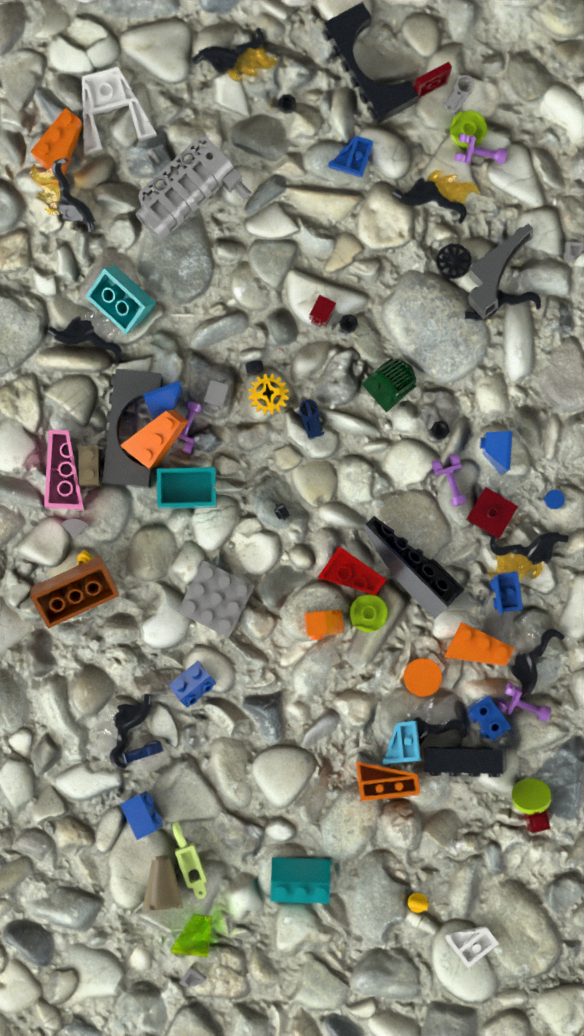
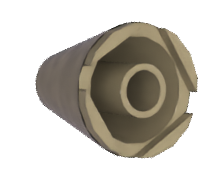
(162, 886)

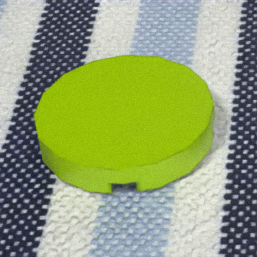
(468, 123)
(368, 613)
(531, 796)

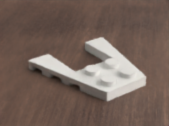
(107, 92)

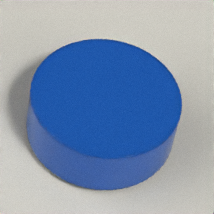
(554, 499)

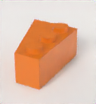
(58, 141)
(323, 623)
(479, 647)
(385, 783)

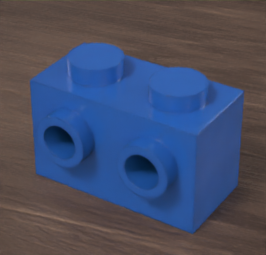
(488, 717)
(142, 815)

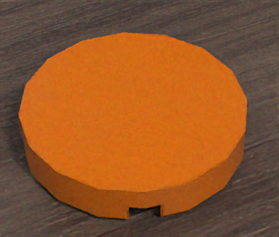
(422, 677)

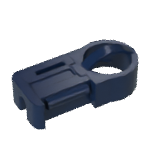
(311, 422)
(143, 752)

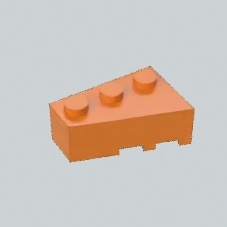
(156, 438)

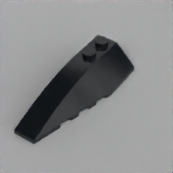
(419, 576)

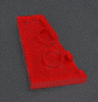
(351, 572)

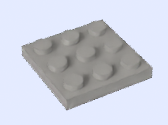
(216, 599)

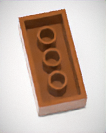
(74, 591)

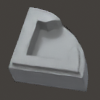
(573, 250)
(74, 526)
(192, 977)

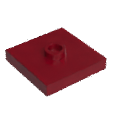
(433, 80)
(492, 513)

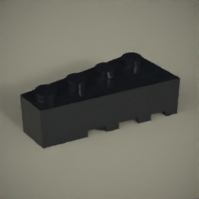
(465, 760)

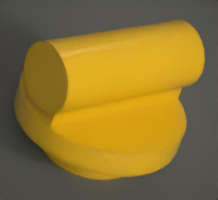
(84, 556)
(418, 902)

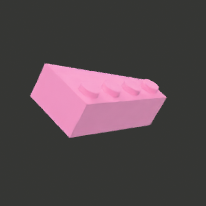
(62, 481)

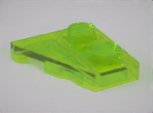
(195, 937)

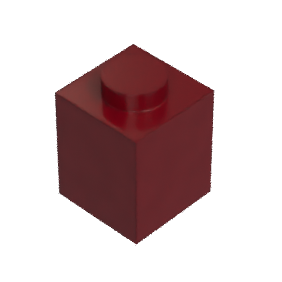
(322, 311)
(537, 821)

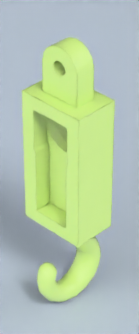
(188, 860)

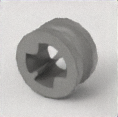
(152, 158)

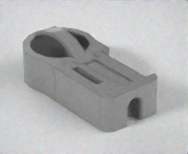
(458, 96)

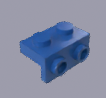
(507, 592)
(192, 684)

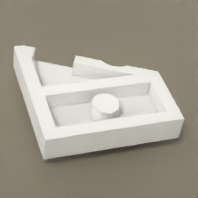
(471, 943)

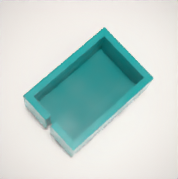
(186, 488)

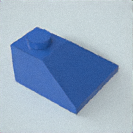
(163, 399)
(497, 449)

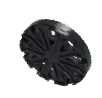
(453, 261)

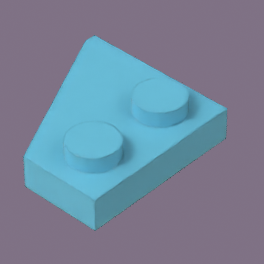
(403, 744)

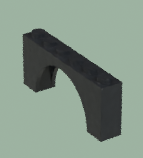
(381, 98)

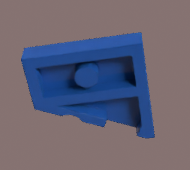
(353, 157)

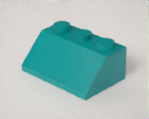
(120, 299)
(300, 880)

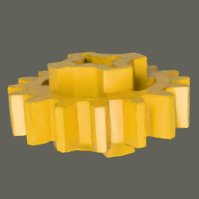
(276, 393)

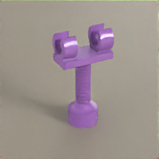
(499, 155)
(193, 408)
(457, 499)
(542, 712)

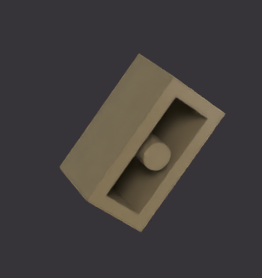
(89, 466)

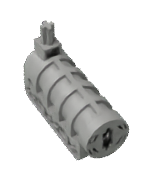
(187, 187)

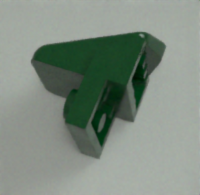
(391, 383)

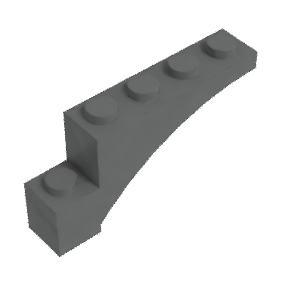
(490, 269)

